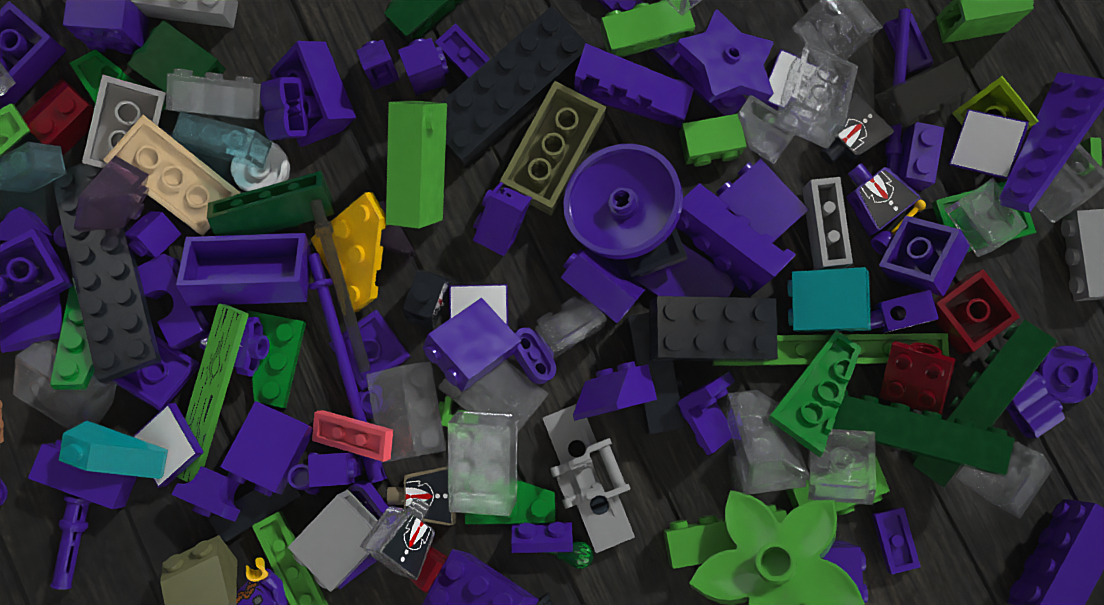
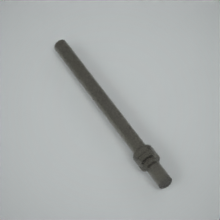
(324, 231)

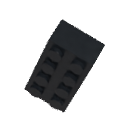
(713, 329)

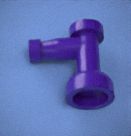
(299, 478)

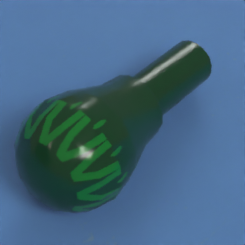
(580, 557)

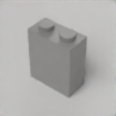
(333, 540)

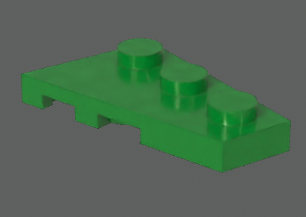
(276, 372)

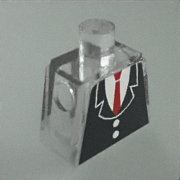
(401, 539)

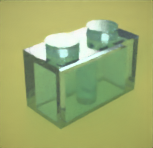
(31, 167)

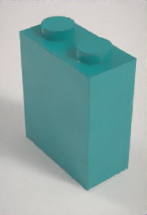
(830, 300)

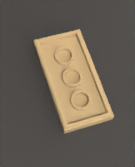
(175, 175)

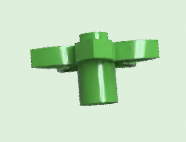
(777, 560)

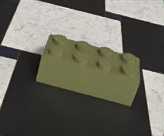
(553, 146)

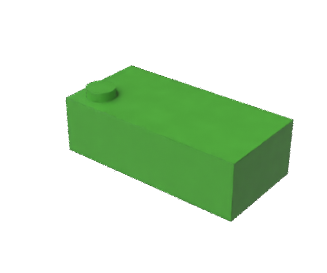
(415, 163)

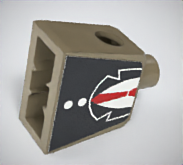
(430, 487)

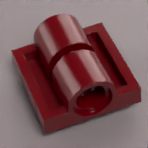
(917, 376)

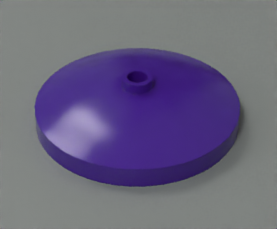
(616, 178)

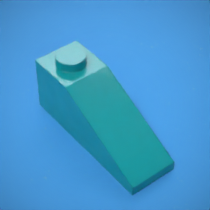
(112, 452)

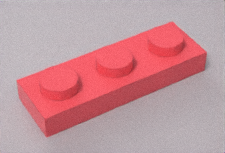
(352, 435)

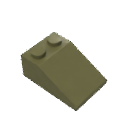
(201, 575)

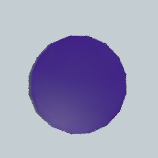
(1068, 374)

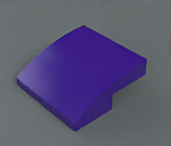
(33, 325)

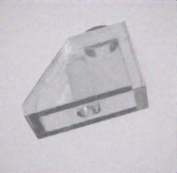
(759, 129)

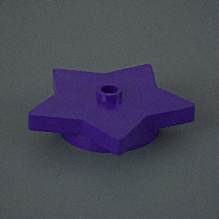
(727, 60)

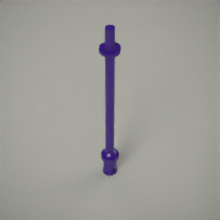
(373, 468)

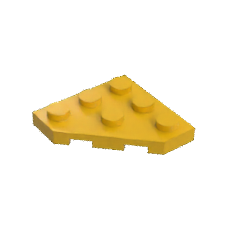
(358, 247)

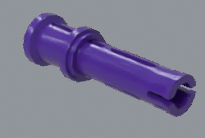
(72, 526)

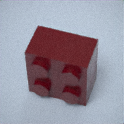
(973, 312)

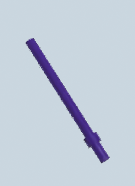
(894, 147)

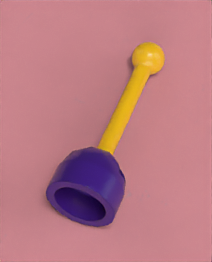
(883, 239)

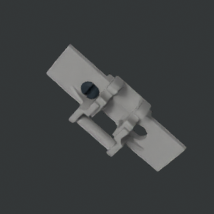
(579, 482)

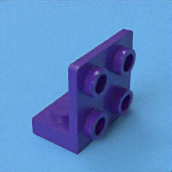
(704, 414)

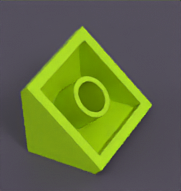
(998, 100)

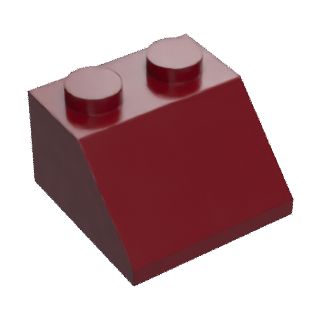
(60, 116)

